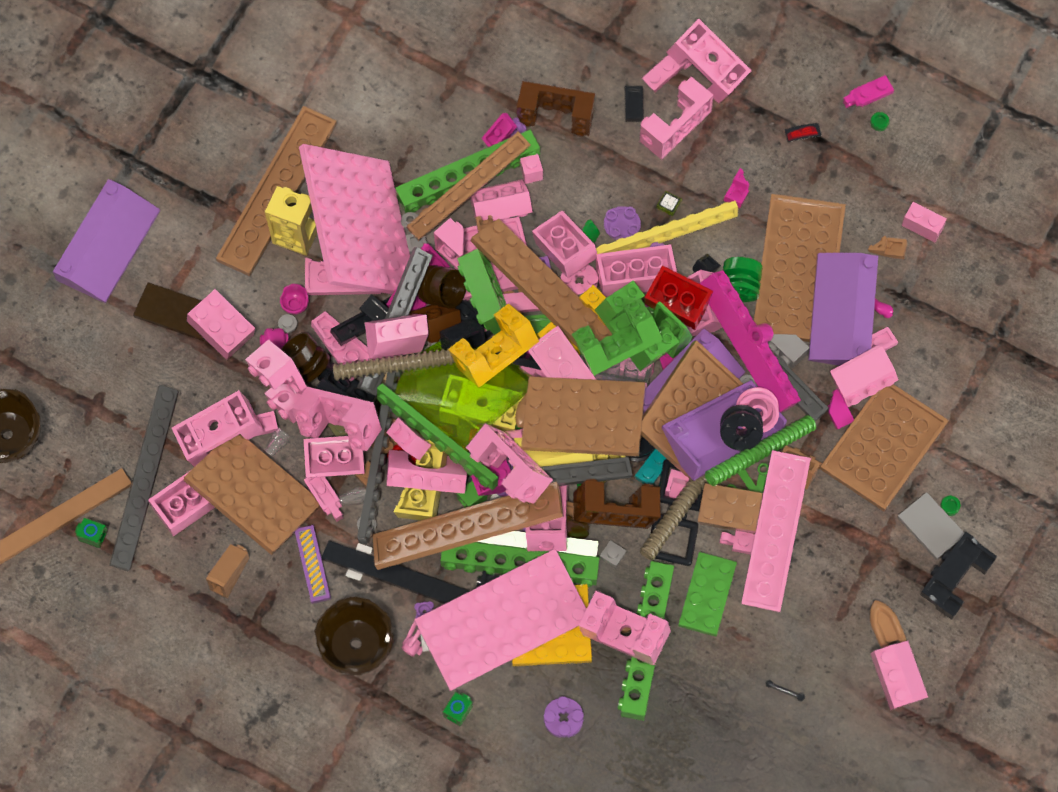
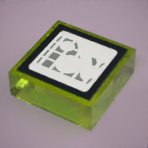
(669, 203)

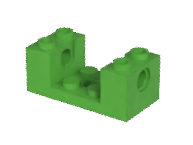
(615, 318)
(621, 345)

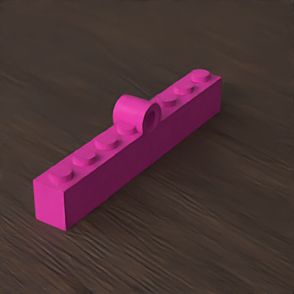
(750, 340)

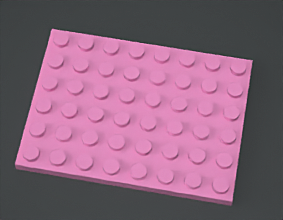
(356, 219)

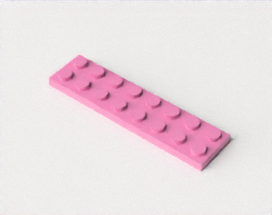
(776, 531)

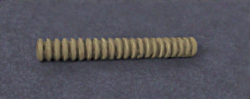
(392, 364)
(672, 517)

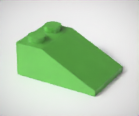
(665, 318)

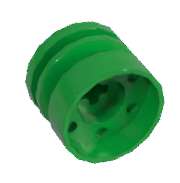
(744, 276)

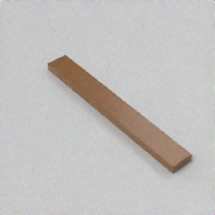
(468, 186)
(63, 514)

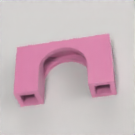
(404, 474)

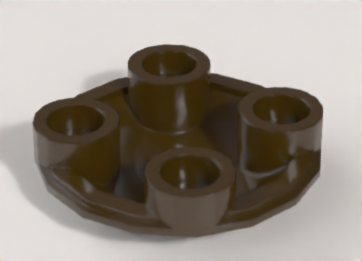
(576, 529)

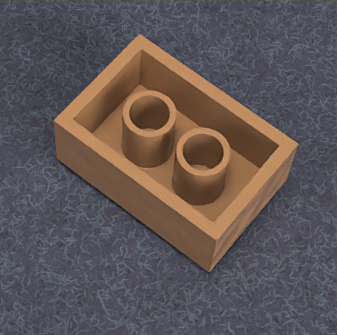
(730, 508)

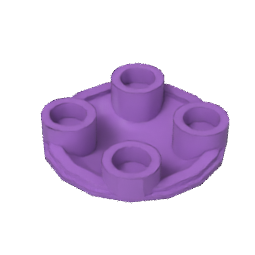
(621, 222)

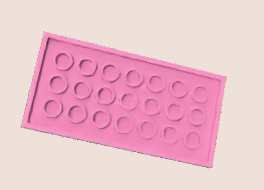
(502, 619)

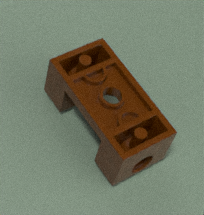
(549, 97)
(640, 513)

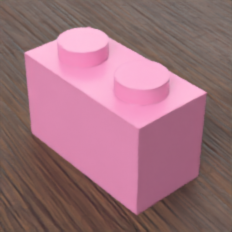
(924, 222)
(408, 439)

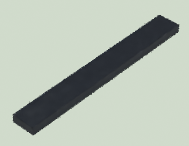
(393, 575)

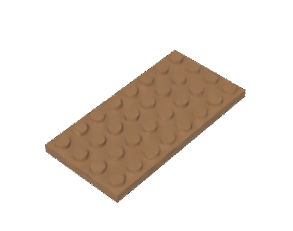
(793, 238)

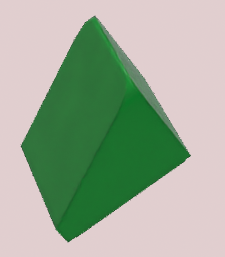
(591, 231)

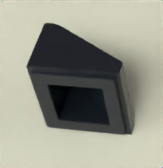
(706, 263)

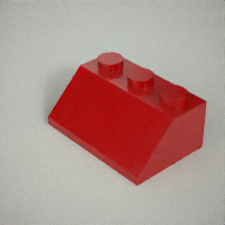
(680, 295)

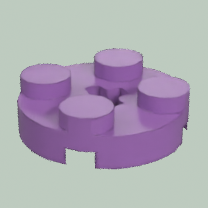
(563, 729)

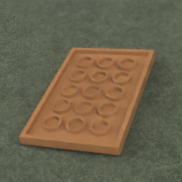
(690, 385)
(583, 416)
(884, 445)
(252, 492)

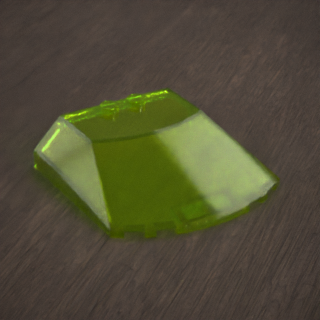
(456, 402)

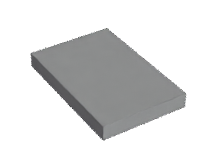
(931, 526)

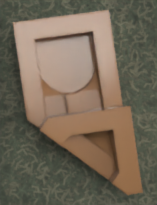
(890, 247)

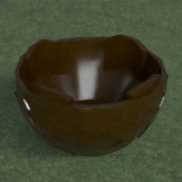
(21, 419)
(350, 621)

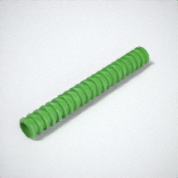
(763, 449)

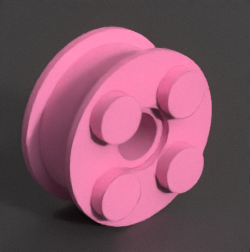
(765, 400)

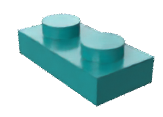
(651, 468)

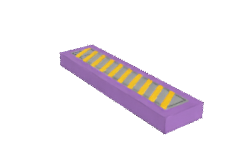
(312, 564)

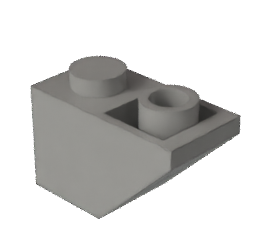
(789, 348)

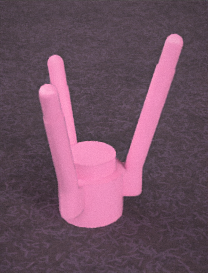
(411, 645)

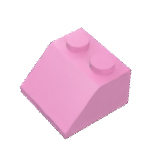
(450, 241)

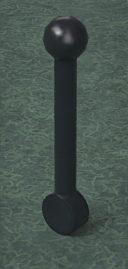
(800, 697)

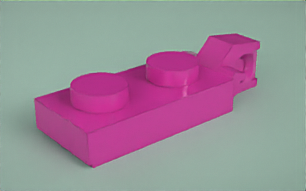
(869, 92)

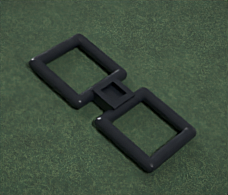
(693, 526)

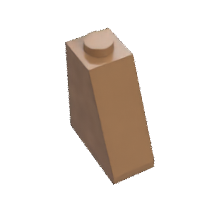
(227, 570)

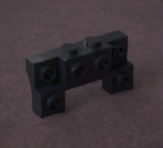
(956, 564)

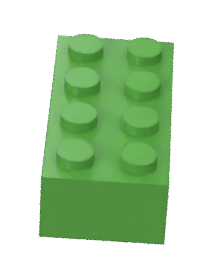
(483, 287)

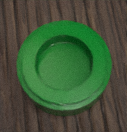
(879, 121)
(950, 505)

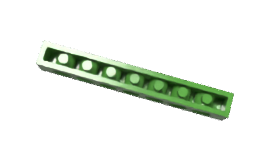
(455, 170)
(513, 554)
(637, 708)

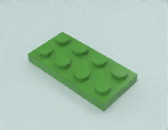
(707, 594)

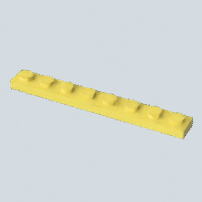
(673, 229)

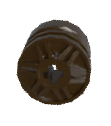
(442, 287)
(306, 355)

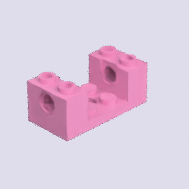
(696, 46)
(696, 105)
(281, 374)
(318, 408)
(234, 418)
(526, 479)
(550, 534)
(605, 621)

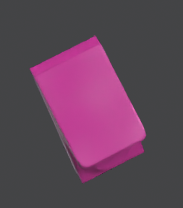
(499, 130)

